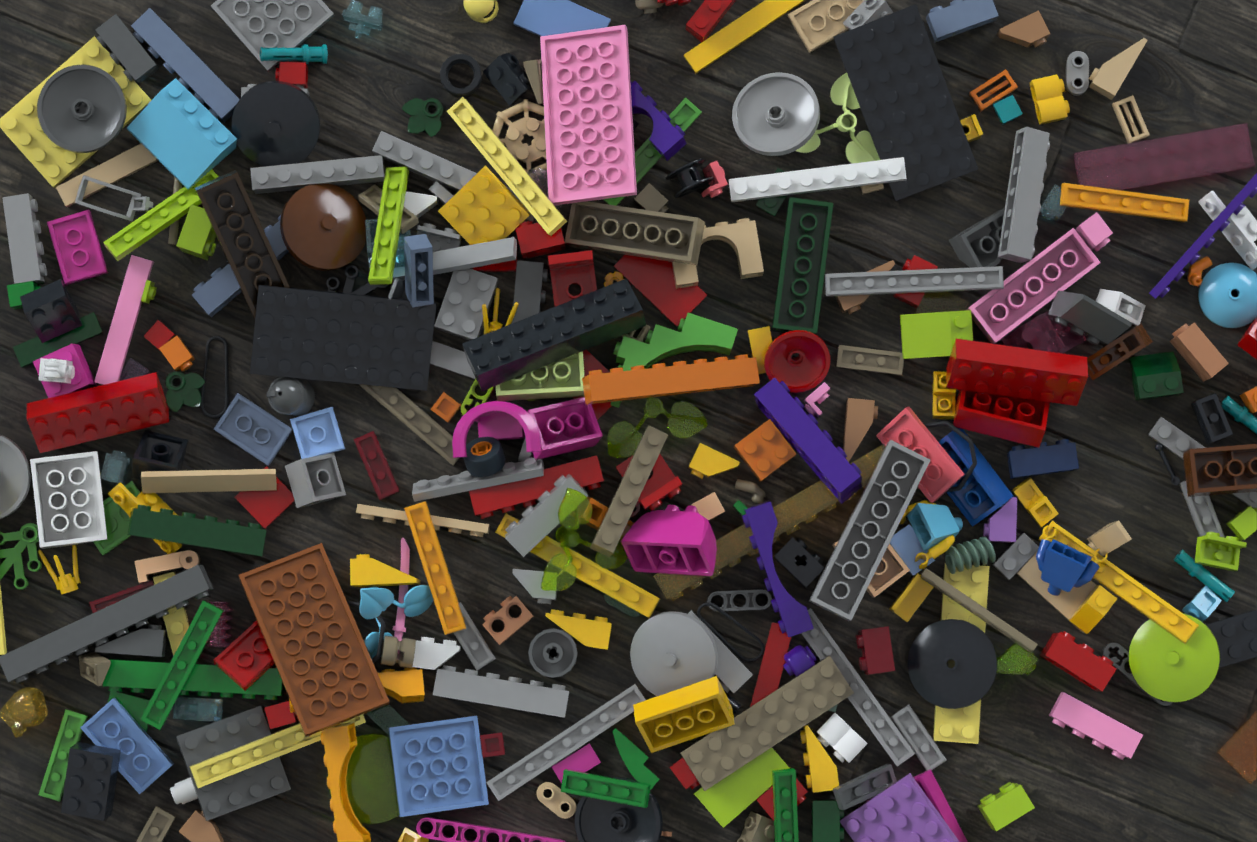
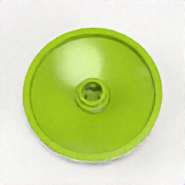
(1171, 668)

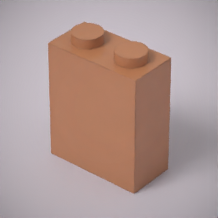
(1198, 351)

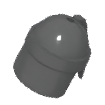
(296, 396)

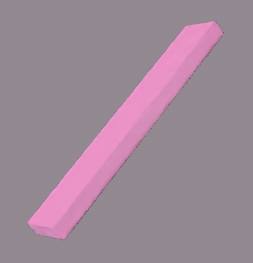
(124, 321)

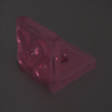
(1044, 336)

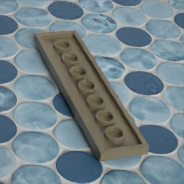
(767, 723)

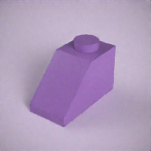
(1002, 524)

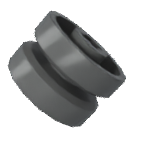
(540, 656)

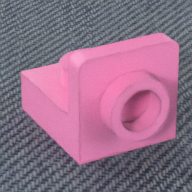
(819, 396)

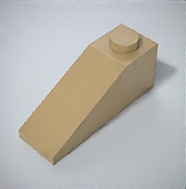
(1114, 71)
(1109, 538)

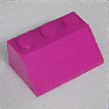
(566, 427)

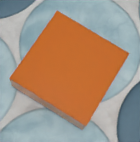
(446, 407)

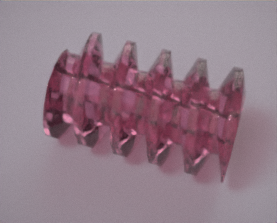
(219, 633)

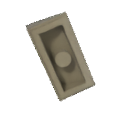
(94, 667)

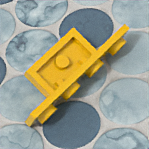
(127, 501)

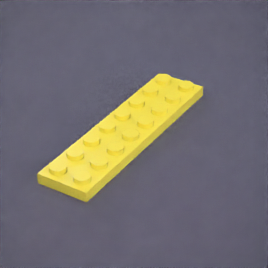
(962, 723)

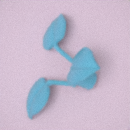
(376, 600)

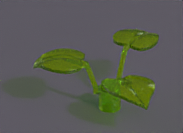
(683, 423)
(574, 510)

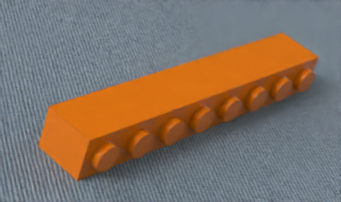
(670, 380)

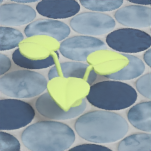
(862, 147)

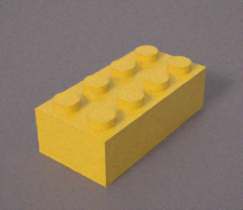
(683, 714)

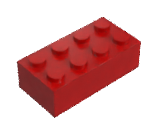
(1002, 416)

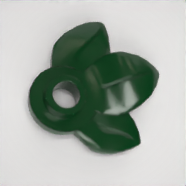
(421, 118)
(186, 392)

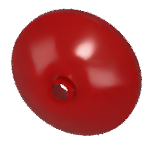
(797, 372)

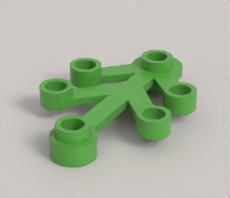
(14, 555)

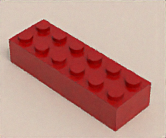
(1016, 372)
(97, 412)

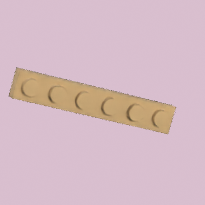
(454, 525)

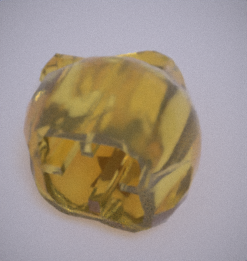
(24, 710)

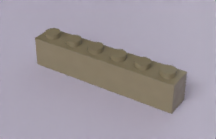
(629, 491)

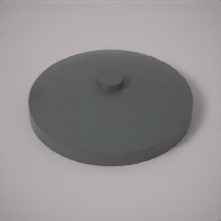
(81, 108)

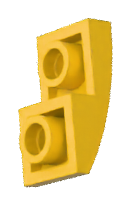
(942, 397)

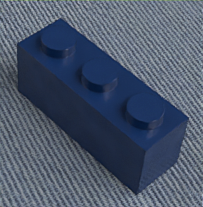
(1042, 460)

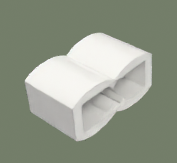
(841, 738)

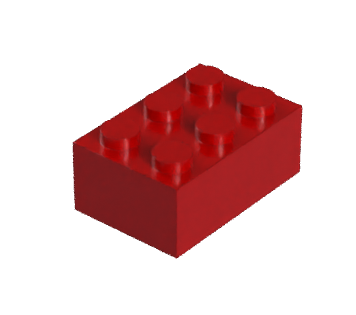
(1078, 661)

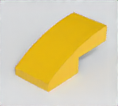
(759, 343)
(1035, 502)

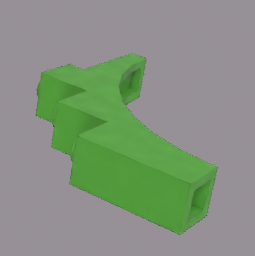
(694, 335)

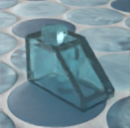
(198, 709)

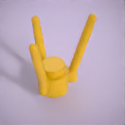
(494, 325)
(64, 583)

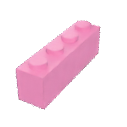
(1095, 725)

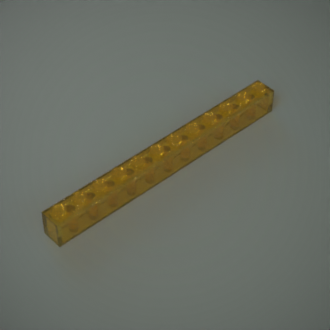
(789, 514)

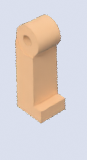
(164, 563)

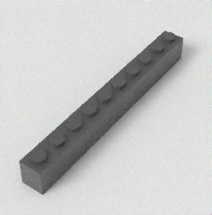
(105, 623)

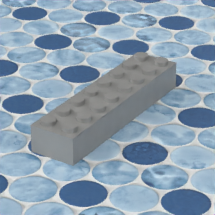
(869, 530)

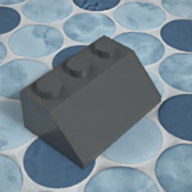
(1087, 318)

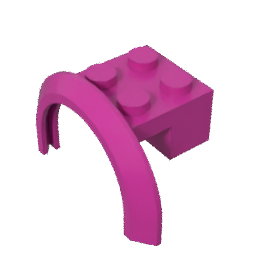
(499, 421)

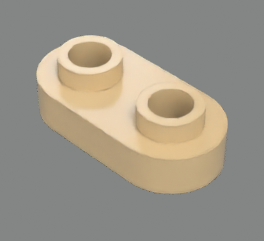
(556, 800)

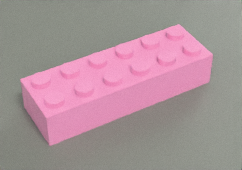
(1033, 286)

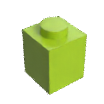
(1244, 523)

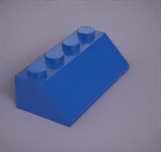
(983, 489)

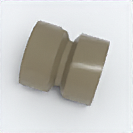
(390, 651)

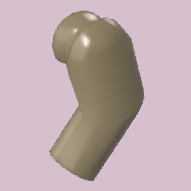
(751, 487)

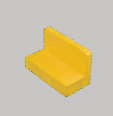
(911, 597)

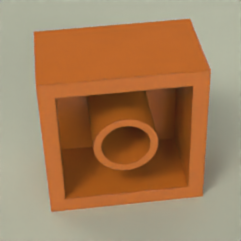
(765, 450)

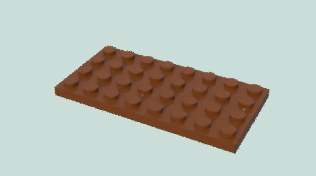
(313, 639)

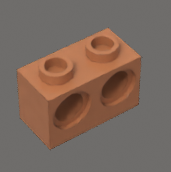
(511, 624)

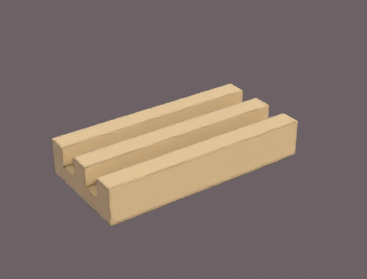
(1129, 138)

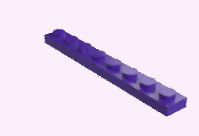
(1205, 239)

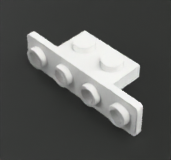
(1240, 231)

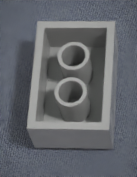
(463, 303)

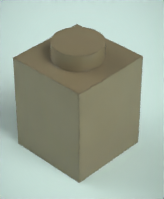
(651, 200)

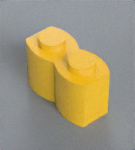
(1048, 99)

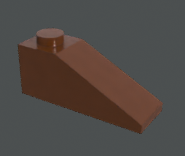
(1118, 351)

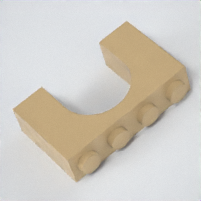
(741, 237)

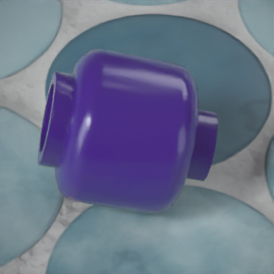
(799, 660)

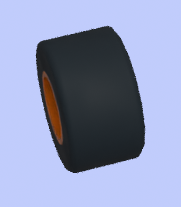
(484, 457)

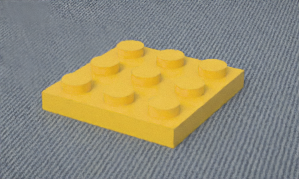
(484, 209)

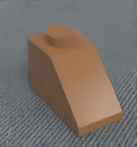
(1026, 31)

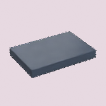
(253, 429)

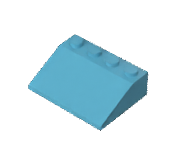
(182, 134)

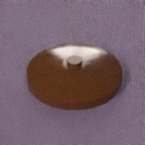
(323, 227)

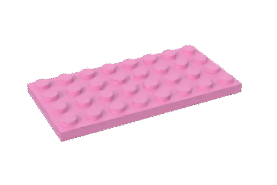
(588, 115)

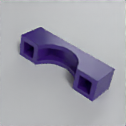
(665, 136)

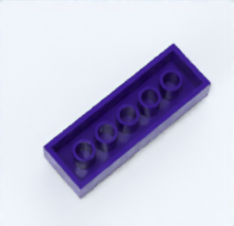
(808, 440)

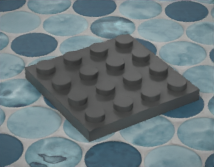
(240, 788)

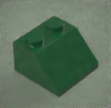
(1156, 376)

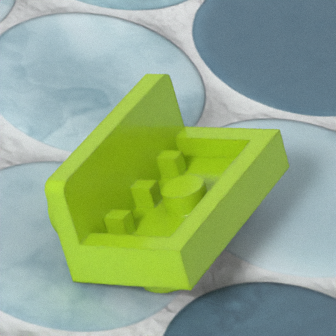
(1218, 551)

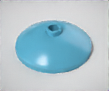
(1216, 296)

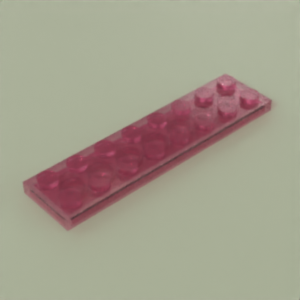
(1166, 159)

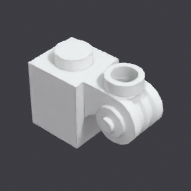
(56, 370)

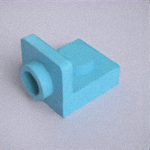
(1202, 604)

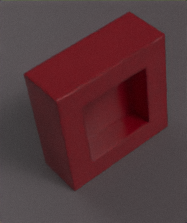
(492, 744)

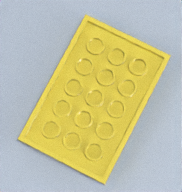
(25, 131)

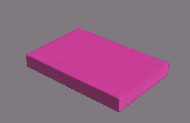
(77, 247)

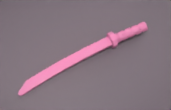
(403, 589)

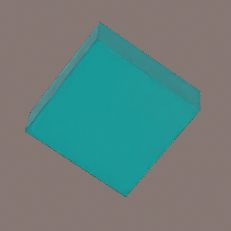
(1007, 109)

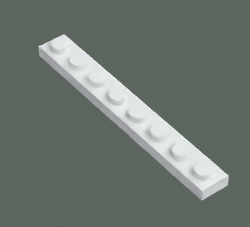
(817, 179)

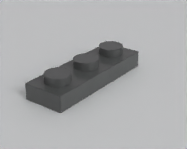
(864, 787)

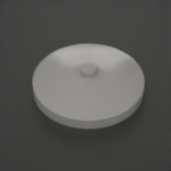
(776, 114)
(14, 477)
(673, 652)

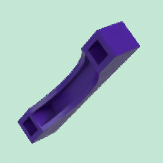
(763, 524)

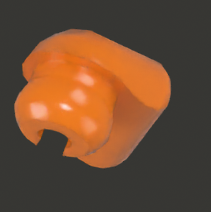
(1195, 271)

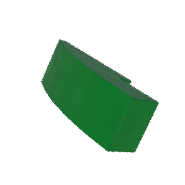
(634, 760)

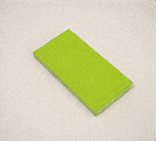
(741, 788)

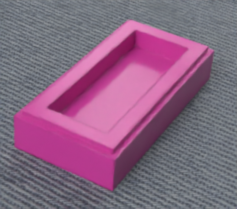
(580, 761)

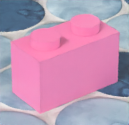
(1094, 232)

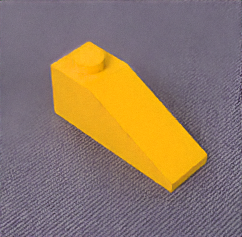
(371, 572)

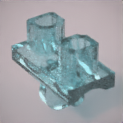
(354, 15)

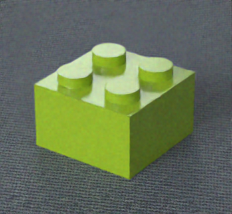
(197, 234)
(1005, 806)

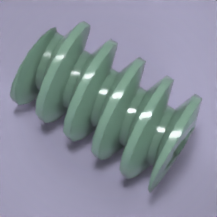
(968, 554)

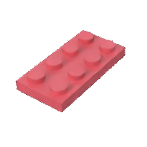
(913, 434)

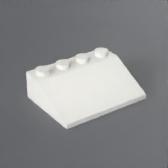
(68, 499)

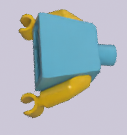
(933, 528)

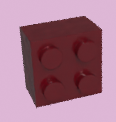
(876, 650)

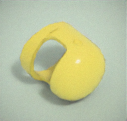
(480, 8)

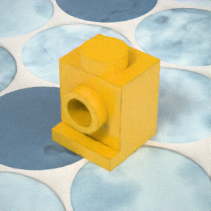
(973, 127)

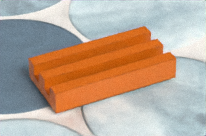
(977, 100)

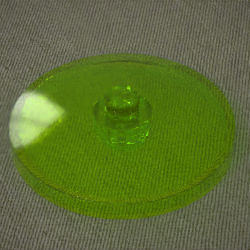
(372, 780)

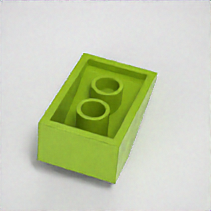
(934, 333)

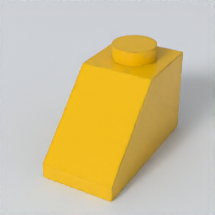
(710, 462)
(1093, 609)

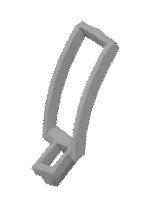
(134, 205)

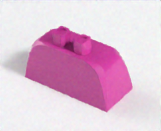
(672, 542)

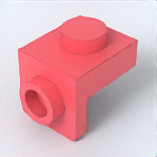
(719, 182)

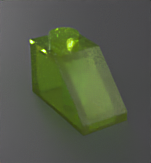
(1016, 661)

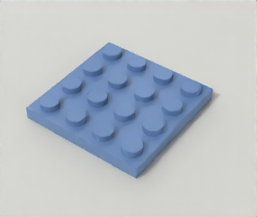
(438, 766)

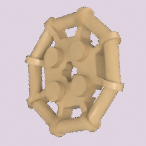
(519, 129)

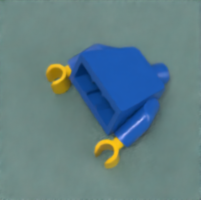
(1063, 565)

